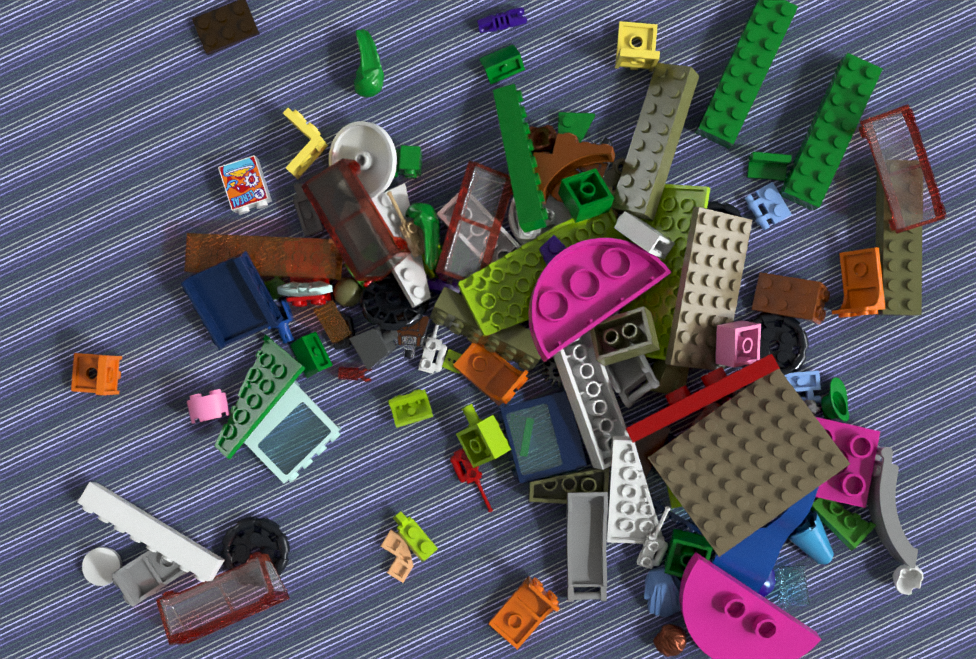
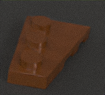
(649, 445)

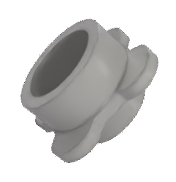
(812, 406)

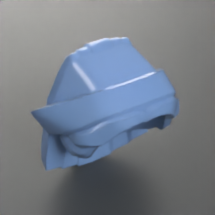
(662, 592)

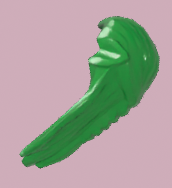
(369, 73)
(426, 218)

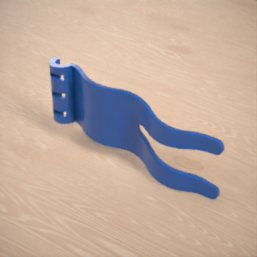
(757, 554)

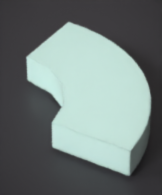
(297, 289)

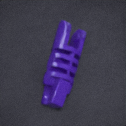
(502, 20)

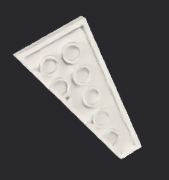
(410, 272)
(630, 503)

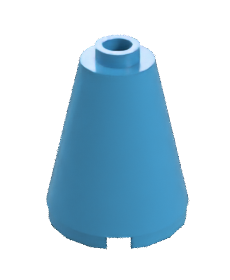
(813, 539)

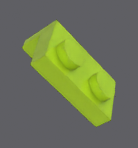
(410, 407)

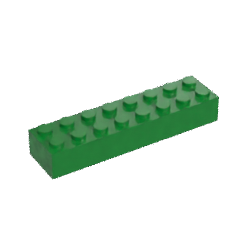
(745, 71)
(830, 132)

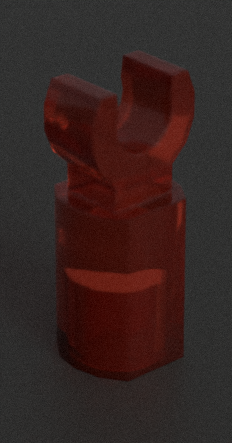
(353, 373)

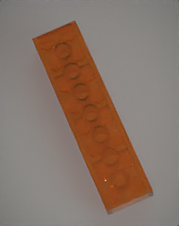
(270, 255)

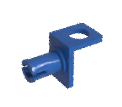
(283, 327)

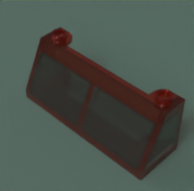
(355, 222)

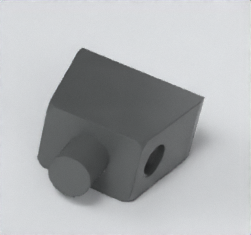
(374, 345)

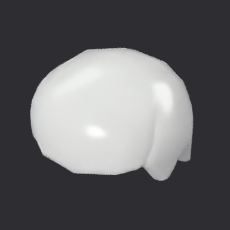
(907, 579)

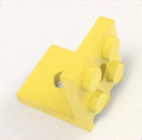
(637, 57)
(311, 151)

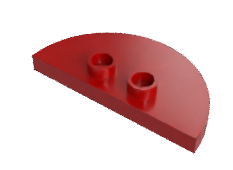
(716, 386)

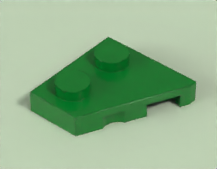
(575, 123)

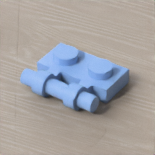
(772, 204)
(807, 382)

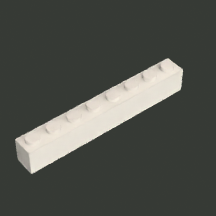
(150, 531)

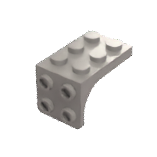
(145, 576)

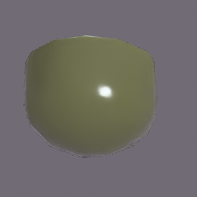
(347, 292)

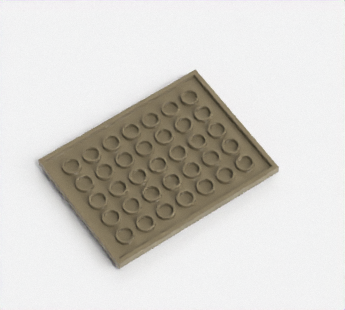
(748, 461)

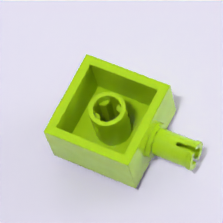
(482, 438)

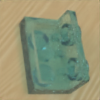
(792, 586)

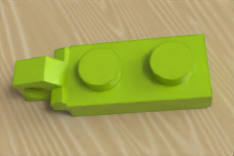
(414, 537)

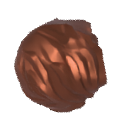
(542, 138)
(670, 640)

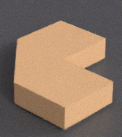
(403, 562)

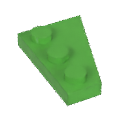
(842, 523)

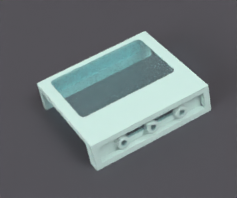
(292, 434)

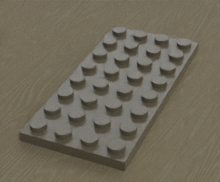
(707, 286)

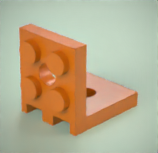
(107, 374)

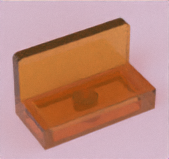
(332, 322)

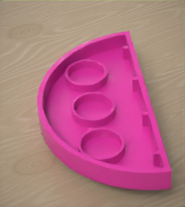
(586, 288)
(736, 621)

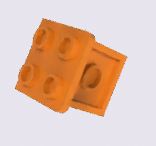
(861, 283)
(490, 373)
(524, 611)

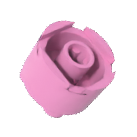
(208, 407)

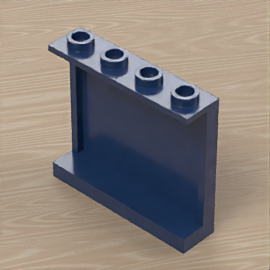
(232, 300)

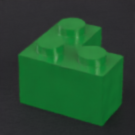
(409, 161)

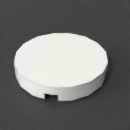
(100, 565)

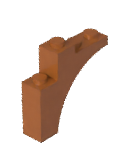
(566, 158)

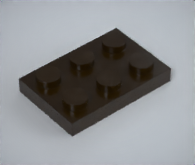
(225, 26)

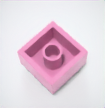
(738, 343)

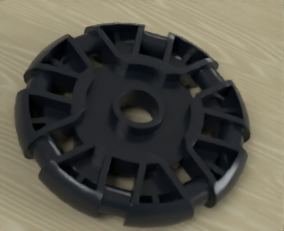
(389, 309)
(784, 340)
(254, 538)

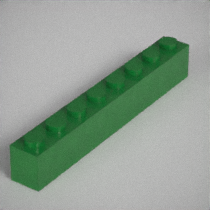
(520, 159)

